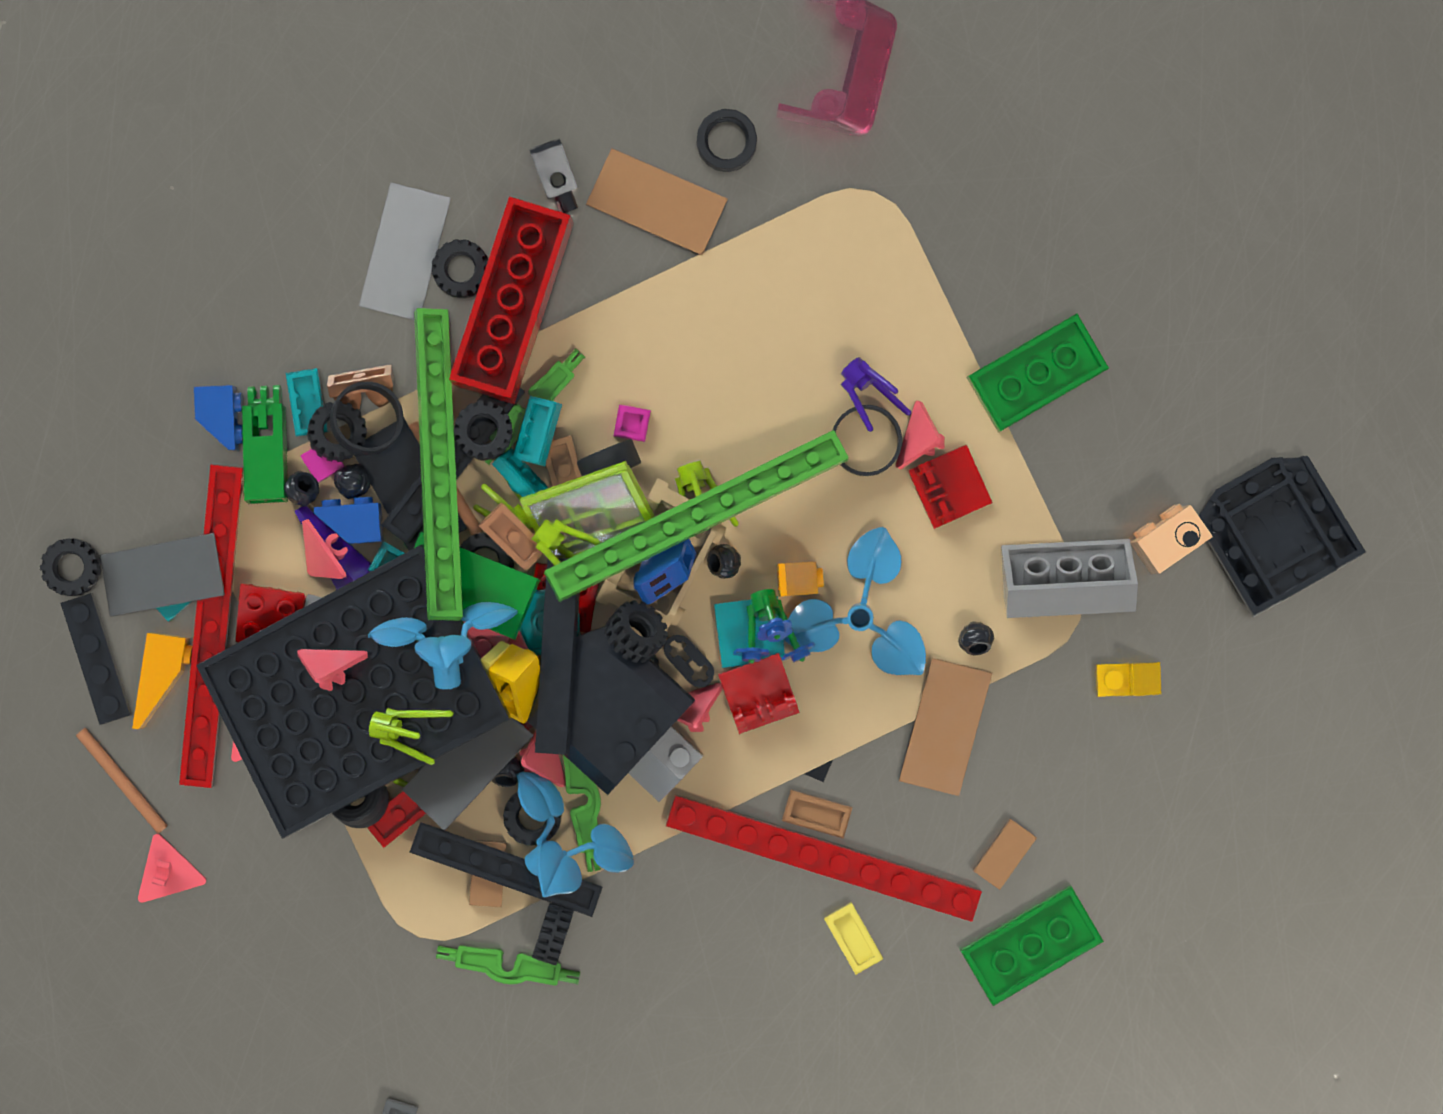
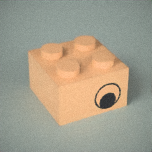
(1170, 539)

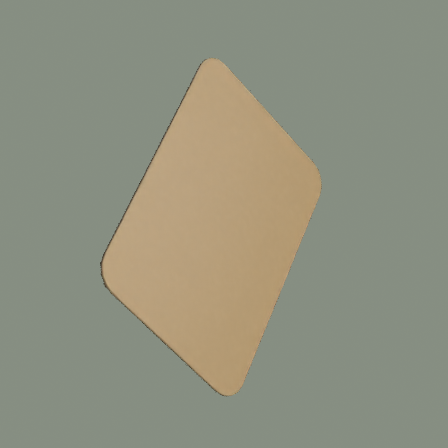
(737, 369)

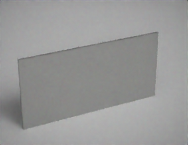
(404, 251)

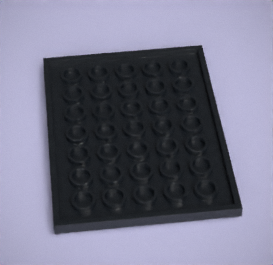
(313, 744)

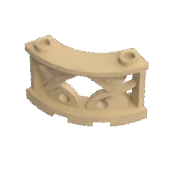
(625, 579)

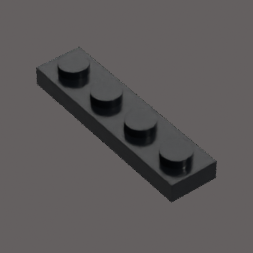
(96, 658)

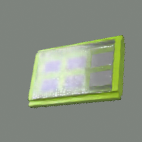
(595, 504)

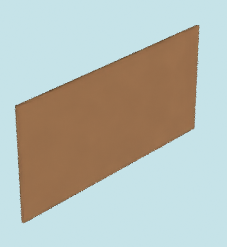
(656, 201)
(945, 727)

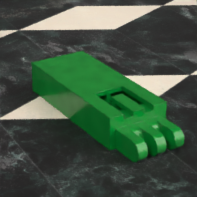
(264, 455)

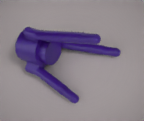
(860, 376)

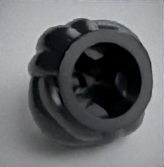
(352, 481)
(301, 488)
(724, 561)
(976, 638)
(507, 775)

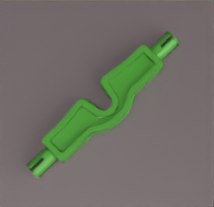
(545, 388)
(584, 816)
(491, 959)

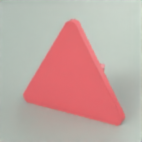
(920, 437)
(320, 556)
(328, 665)
(699, 709)
(543, 764)
(167, 872)

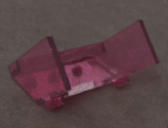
(857, 104)

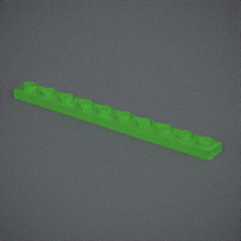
(438, 465)
(696, 515)

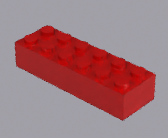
(511, 300)

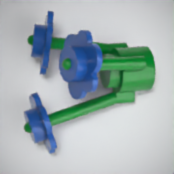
(767, 609)

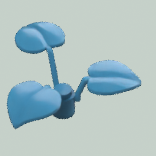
(901, 646)
(443, 652)
(555, 867)

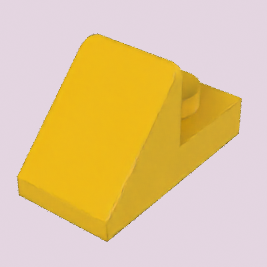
(1128, 679)

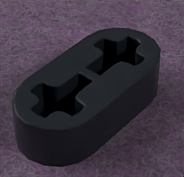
(695, 655)

